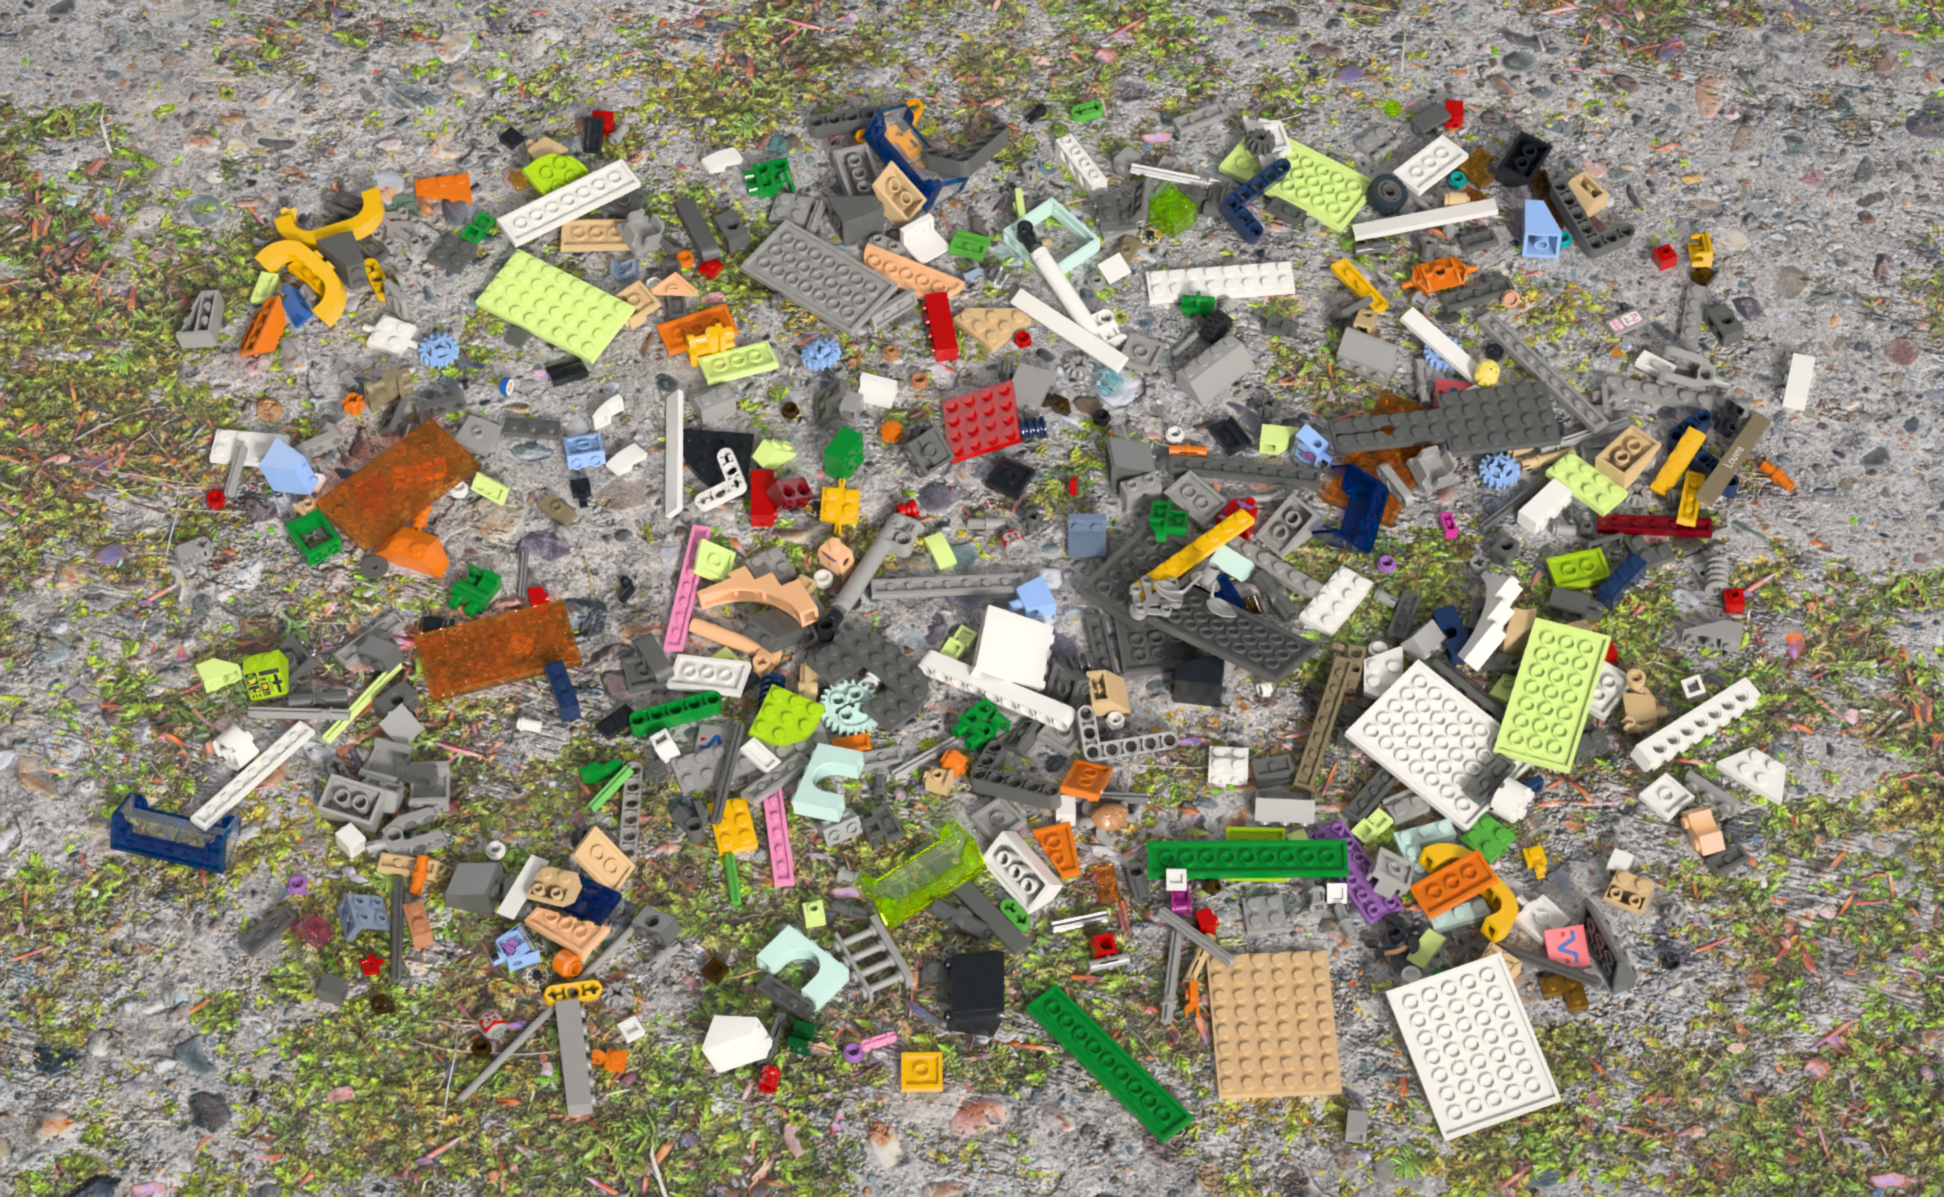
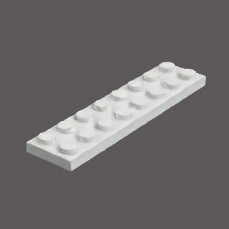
(568, 203)
(1221, 282)

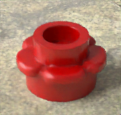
(1022, 339)

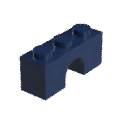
(1628, 573)
(1451, 624)
(561, 687)

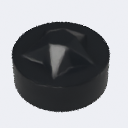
(1494, 352)

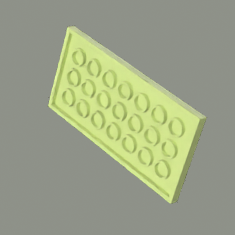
(1313, 183)
(555, 306)
(1552, 695)

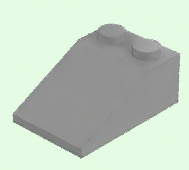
(1289, 526)

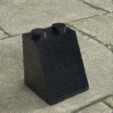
(1198, 681)

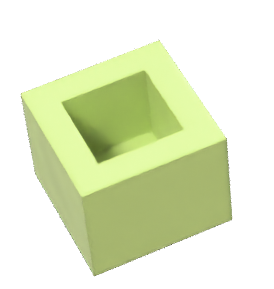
(813, 914)

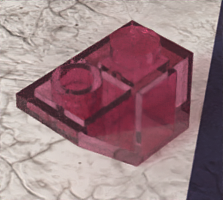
(312, 930)

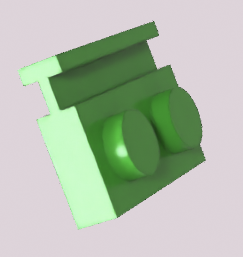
(969, 245)

